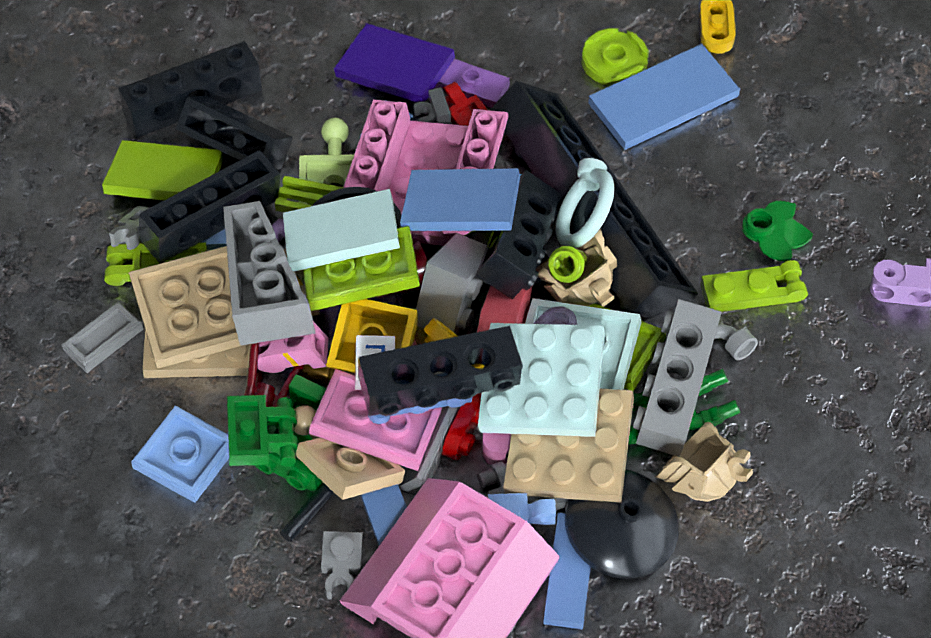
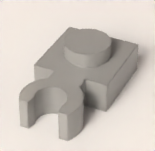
(128, 229)
(340, 558)

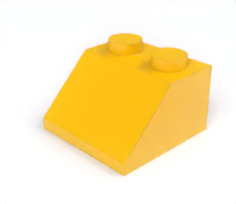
(369, 319)

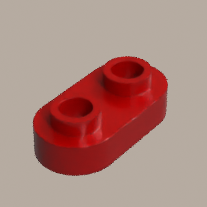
(460, 435)

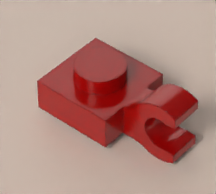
(460, 106)

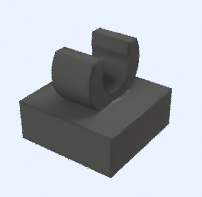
(436, 110)

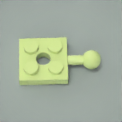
(330, 167)

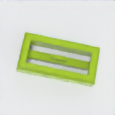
(300, 190)

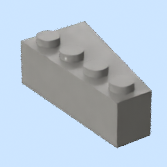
(262, 285)

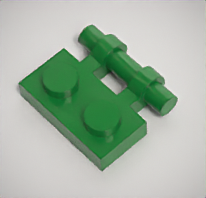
(248, 432)

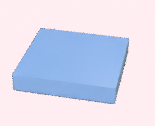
(183, 454)

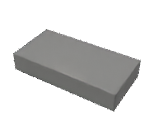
(102, 336)

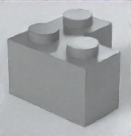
(451, 284)

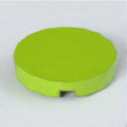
(613, 56)

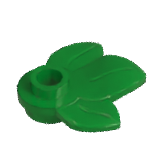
(779, 230)

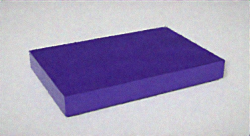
(394, 63)

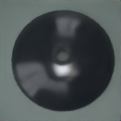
(624, 543)

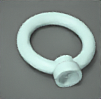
(592, 176)

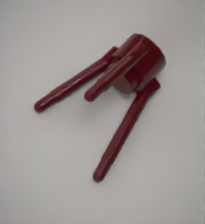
(255, 379)

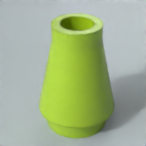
(561, 267)

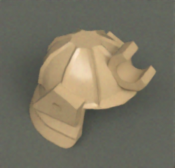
(593, 283)
(706, 466)

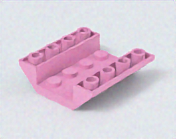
(396, 145)
(452, 567)

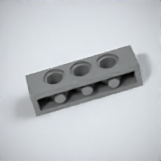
(664, 429)

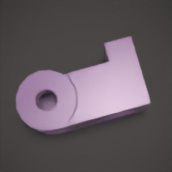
(902, 283)

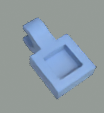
(538, 512)

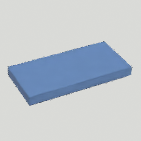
(663, 96)

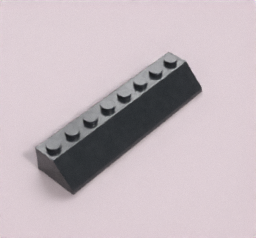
(552, 146)

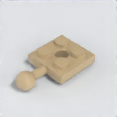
(341, 467)

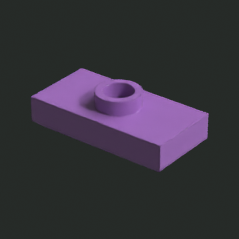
(475, 81)

